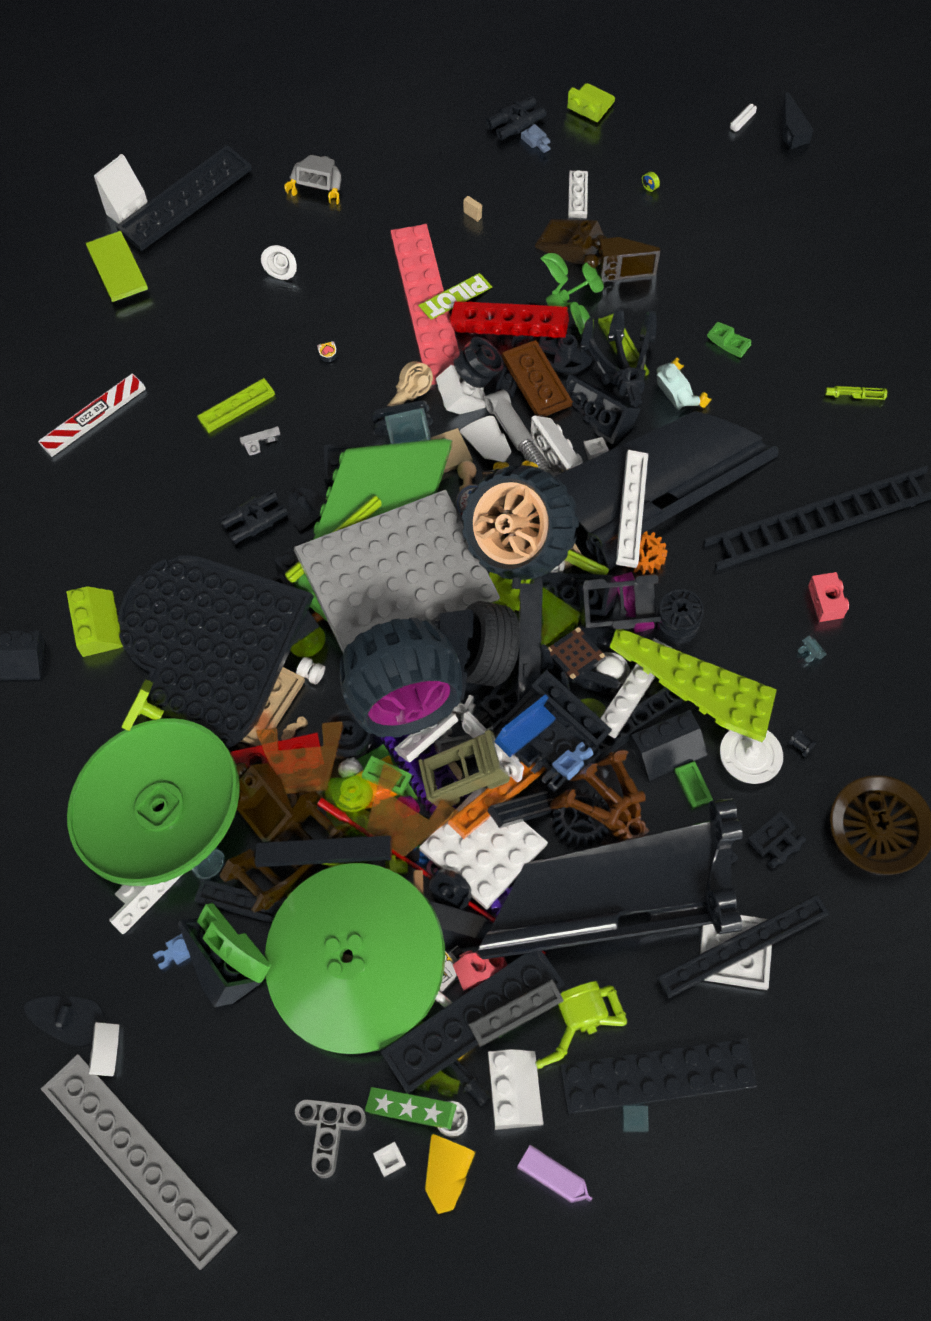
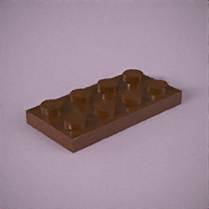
(536, 379)

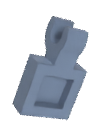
(536, 137)

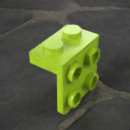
(590, 101)

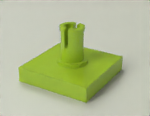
(141, 706)

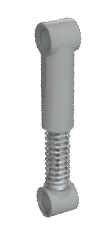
(500, 405)

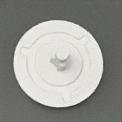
(750, 759)

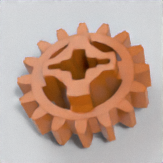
(654, 551)

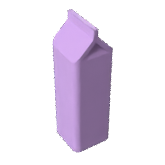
(554, 1175)

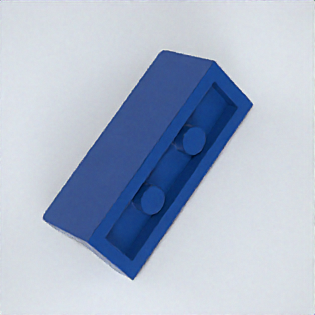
(525, 727)

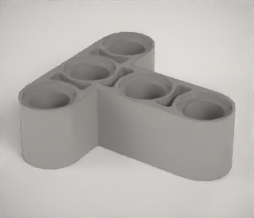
(328, 1127)

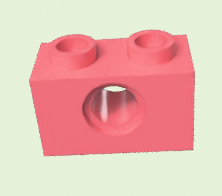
(825, 607)

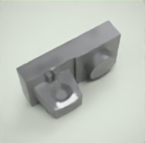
(251, 441)

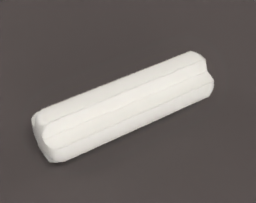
(743, 117)

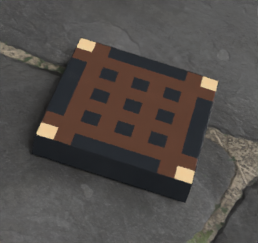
(576, 654)

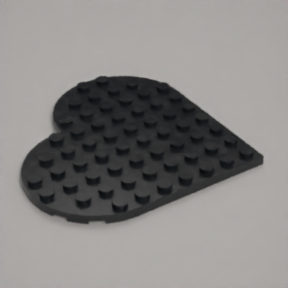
(210, 640)

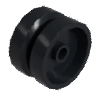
(478, 362)
(354, 739)

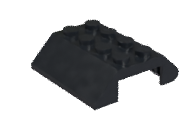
(572, 726)

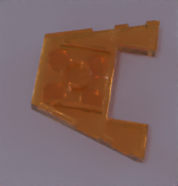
(303, 768)
(398, 820)

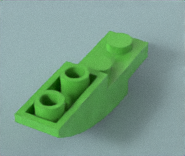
(232, 948)

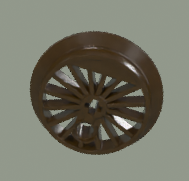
(874, 790)

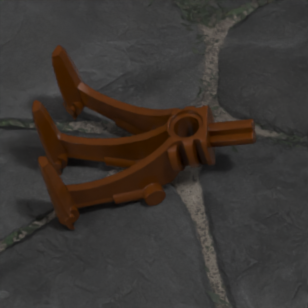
(622, 812)

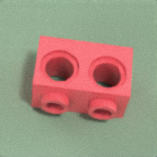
(473, 970)

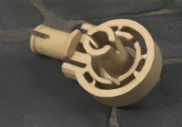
(412, 383)

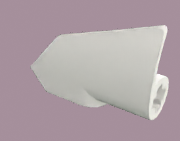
(487, 439)

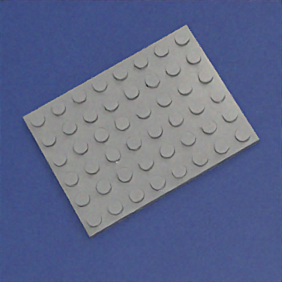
(395, 568)

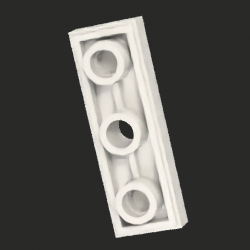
(578, 194)

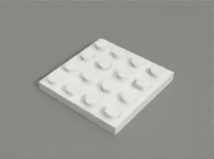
(487, 857)

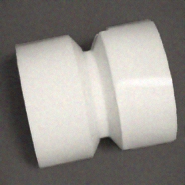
(459, 1122)

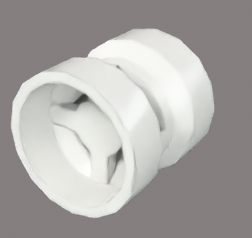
(310, 670)

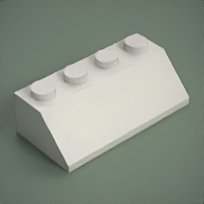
(553, 445)

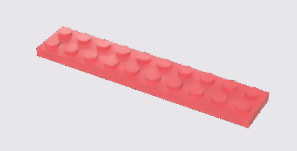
(422, 282)

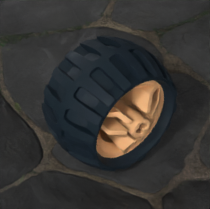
(505, 506)

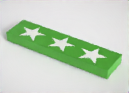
(411, 1108)

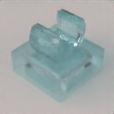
(814, 649)

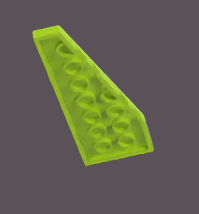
(726, 696)

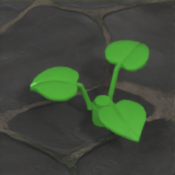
(560, 297)

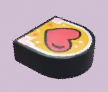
(327, 351)

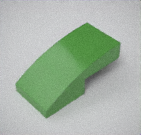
(726, 339)

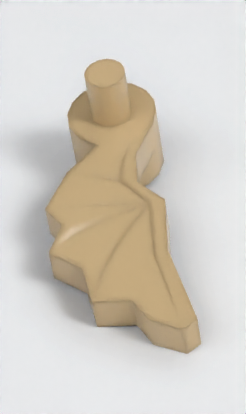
(291, 729)

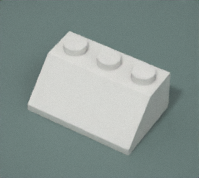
(514, 1089)

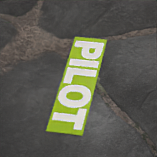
(460, 293)

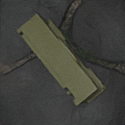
(488, 764)

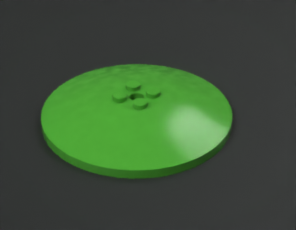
(126, 779)
(393, 964)

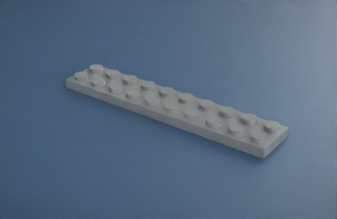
(140, 1162)

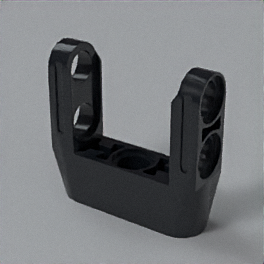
(593, 680)

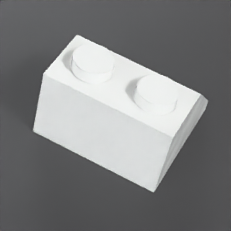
(457, 394)

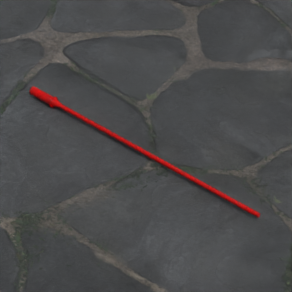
(342, 816)

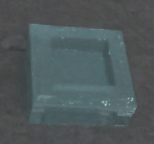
(635, 1118)

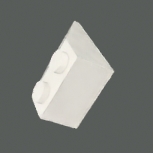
(120, 189)

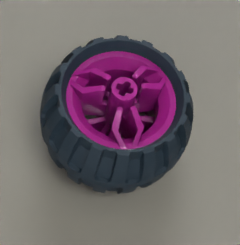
(400, 677)

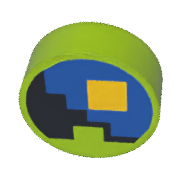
(650, 181)

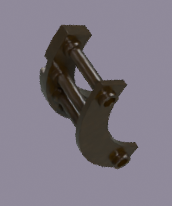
(239, 865)

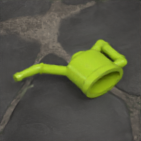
(584, 1011)

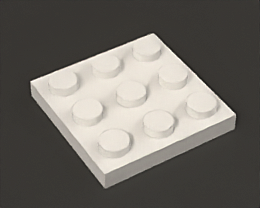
(750, 972)

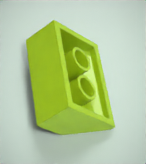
(94, 620)

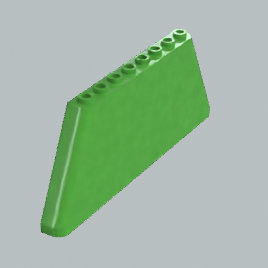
(391, 472)

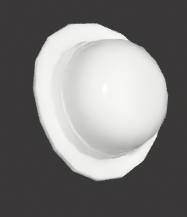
(278, 262)
(614, 666)

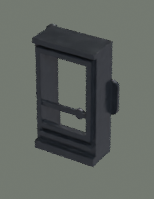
(643, 598)

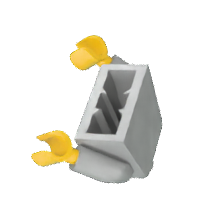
(317, 173)

